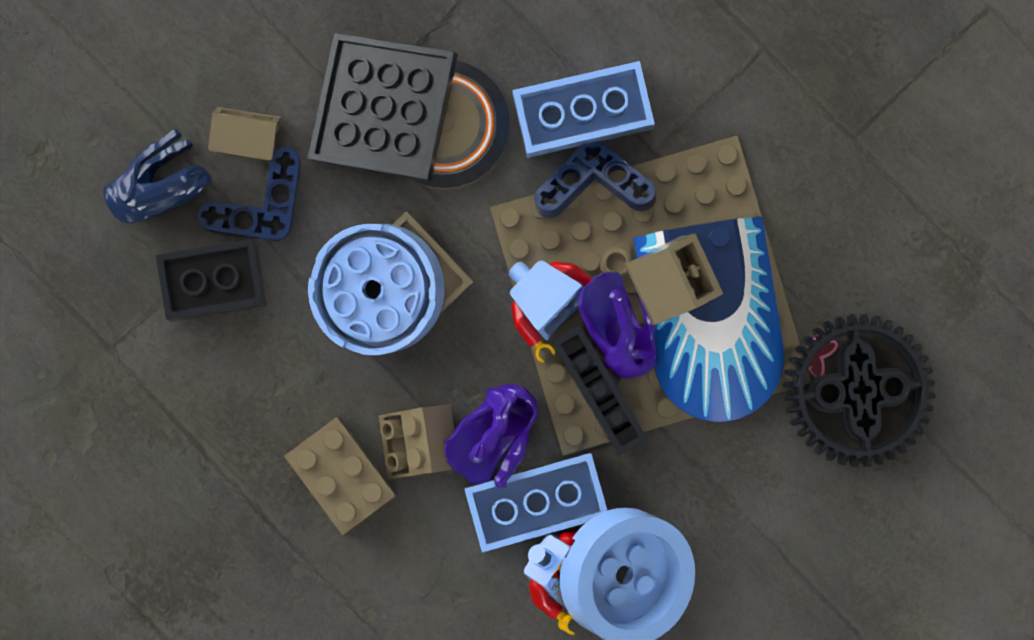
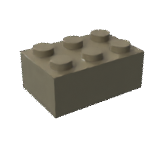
(340, 476)

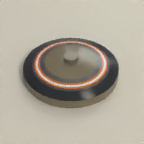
(472, 130)

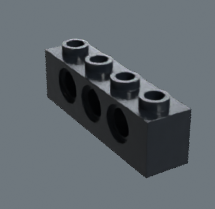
(599, 390)

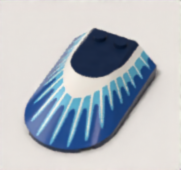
(730, 350)

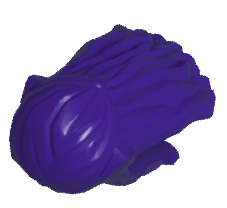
(614, 328)
(490, 432)

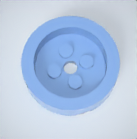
(409, 289)
(653, 589)

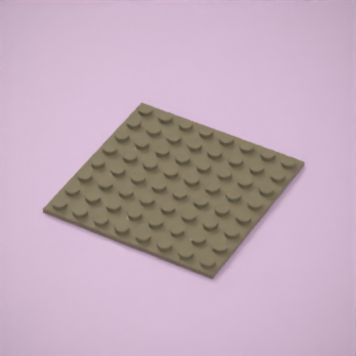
(690, 190)

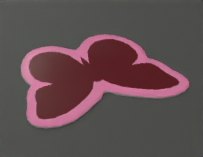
(817, 364)

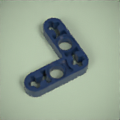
(591, 171)
(270, 209)

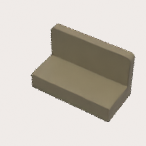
(243, 133)

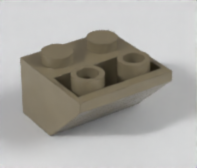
(674, 278)
(416, 440)

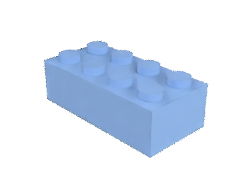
(583, 109)
(536, 502)

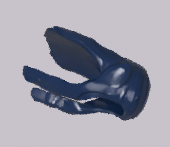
(136, 198)

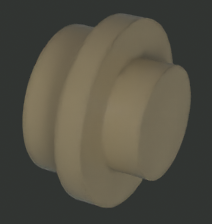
(614, 261)

